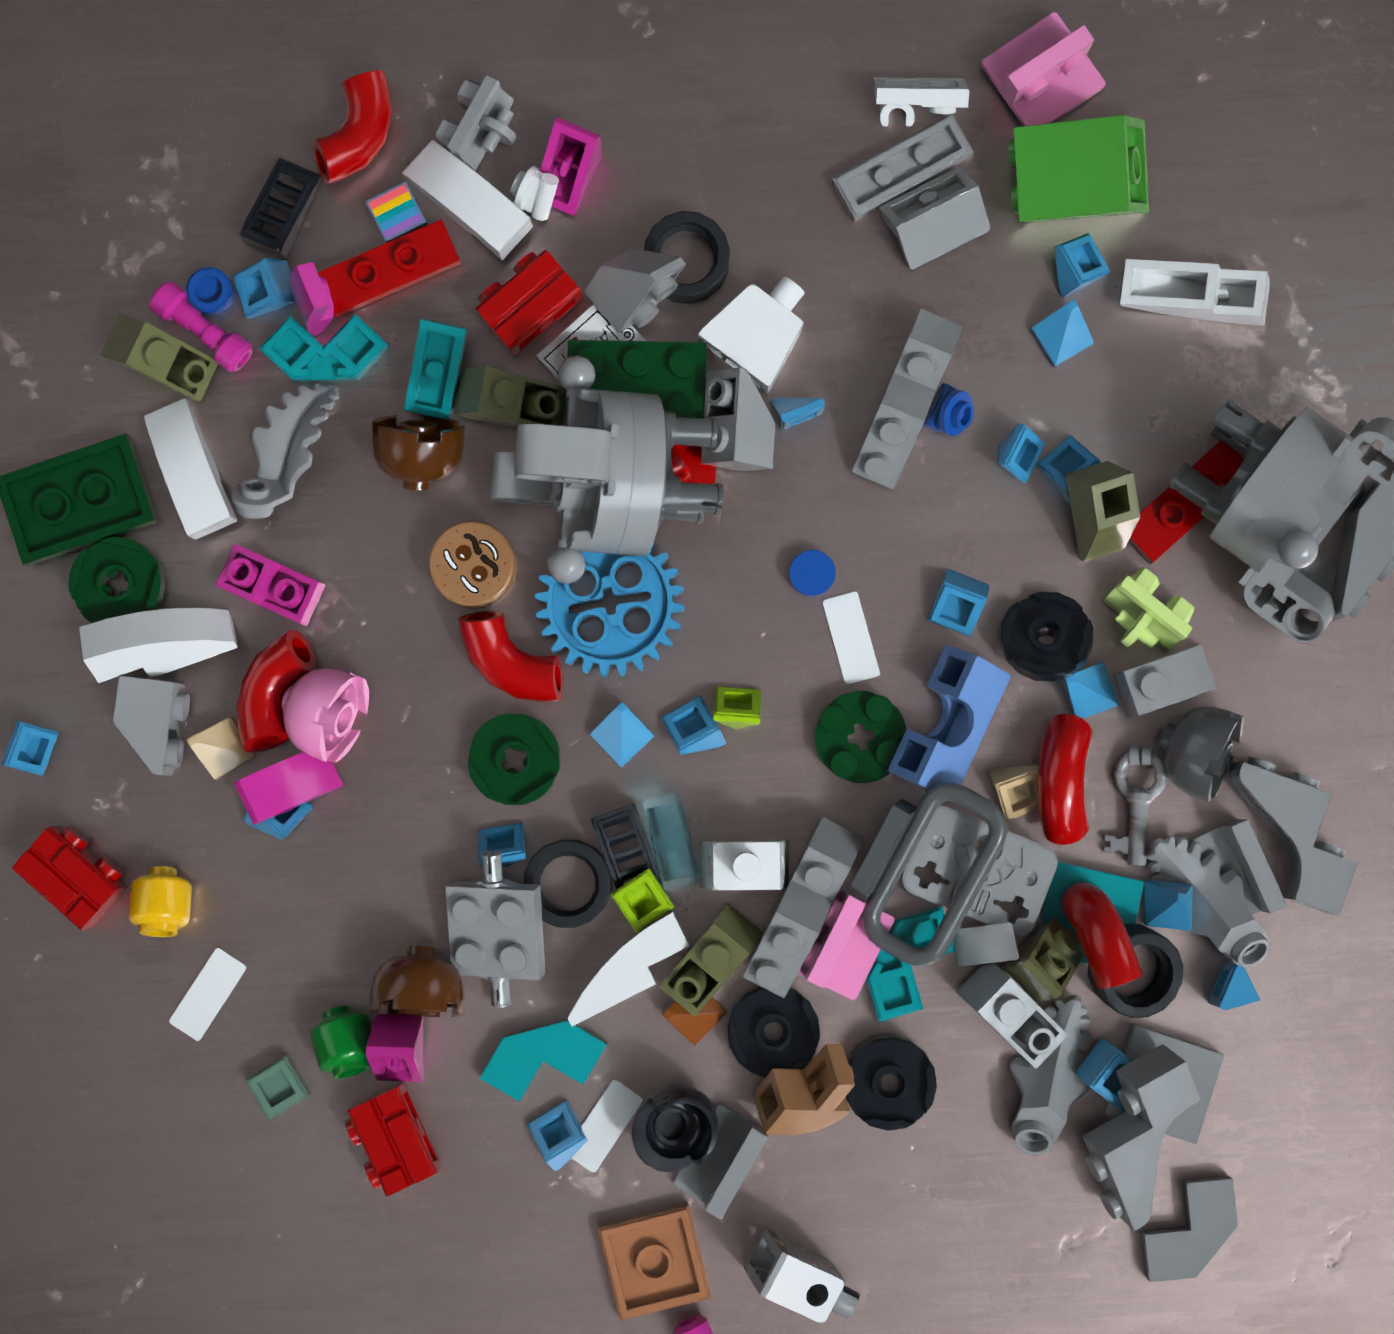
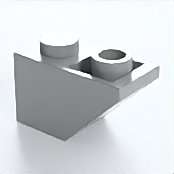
(633, 286)
(743, 422)
(150, 719)
(1012, 1013)

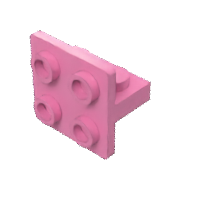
(1045, 71)
(842, 949)

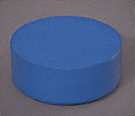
(210, 291)
(812, 573)

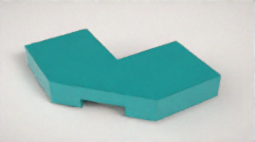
(342, 358)
(893, 981)
(557, 1044)

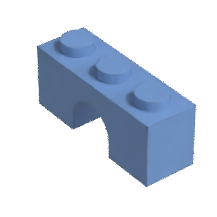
(969, 698)

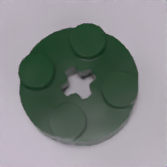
(104, 560)
(837, 722)
(488, 754)

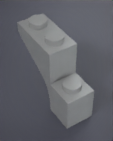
(907, 399)
(1295, 813)
(803, 907)
(1128, 1146)

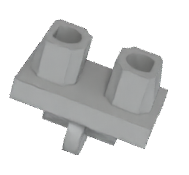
(481, 125)

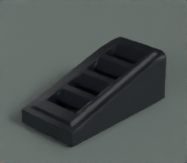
(258, 215)
(615, 817)

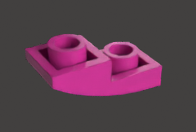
(312, 297)
(270, 585)
(286, 786)

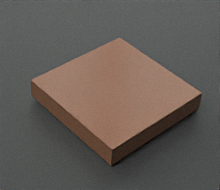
(654, 1262)

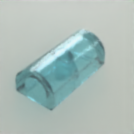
(671, 841)

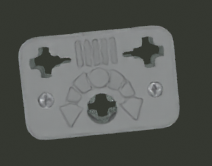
(1020, 869)

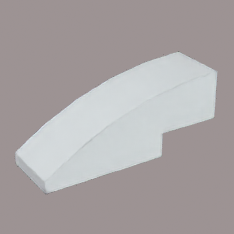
(468, 199)
(1196, 291)
(189, 469)
(155, 641)
(629, 967)

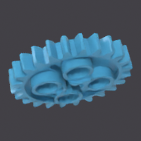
(617, 644)

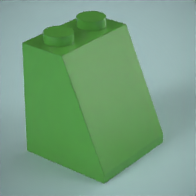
(1080, 169)

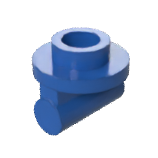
(950, 411)

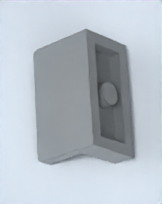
(936, 217)
(1241, 852)
(727, 1166)

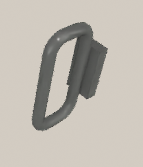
(892, 852)

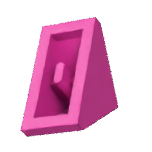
(573, 158)
(396, 1048)

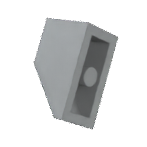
(1164, 681)

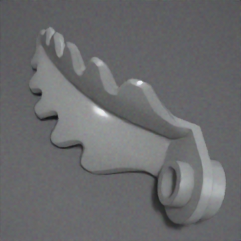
(283, 449)
(1217, 899)
(1054, 1084)

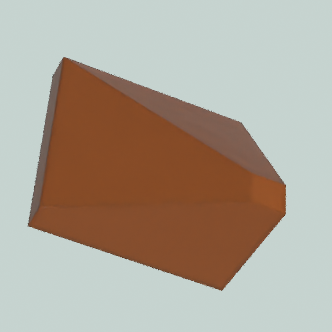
(694, 1027)

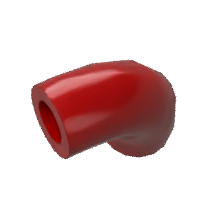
(362, 131)
(504, 663)
(263, 689)
(1062, 779)
(1101, 935)

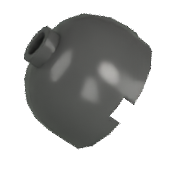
(1201, 750)

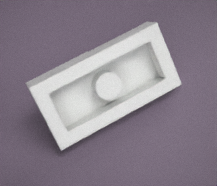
(938, 94)

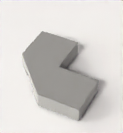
(1187, 1250)

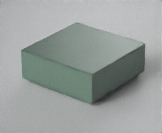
(278, 1087)

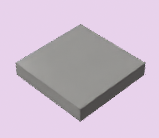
(1204, 1069)

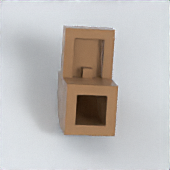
(806, 1098)

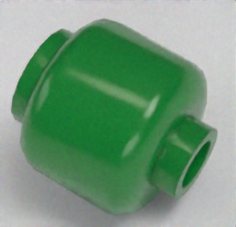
(341, 1042)

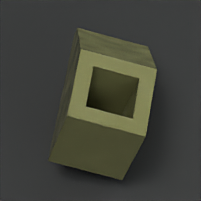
(159, 357)
(507, 398)
(1102, 508)
(711, 960)
(1046, 961)

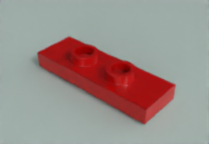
(390, 268)
(1172, 514)

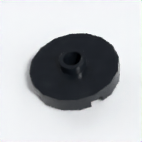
(1052, 616)
(791, 1049)
(914, 1088)

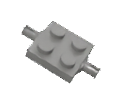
(496, 929)

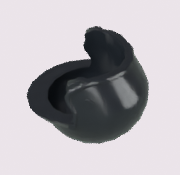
(675, 1129)

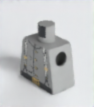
(798, 1278)

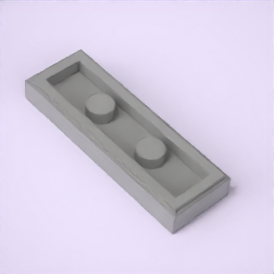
(902, 167)

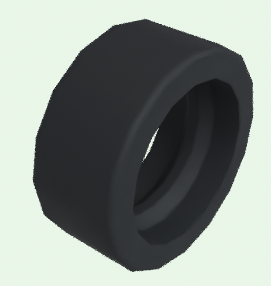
(715, 236)
(601, 872)
(1163, 986)

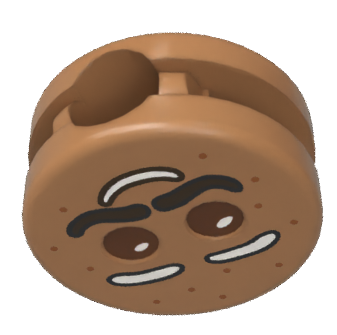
(472, 564)

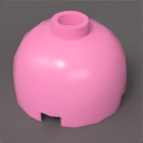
(322, 711)

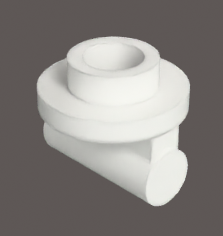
(534, 192)

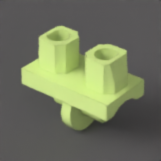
(1145, 615)

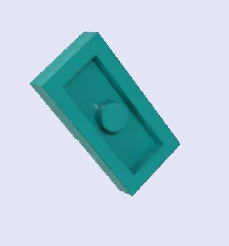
(435, 369)

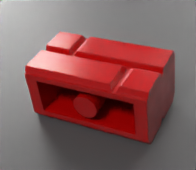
(528, 301)
(71, 875)
(392, 1139)

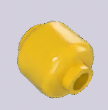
(160, 902)

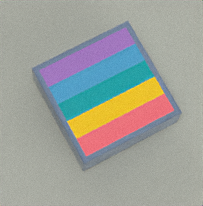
(396, 212)

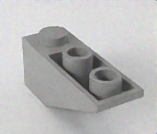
(1364, 550)

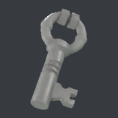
(1139, 800)

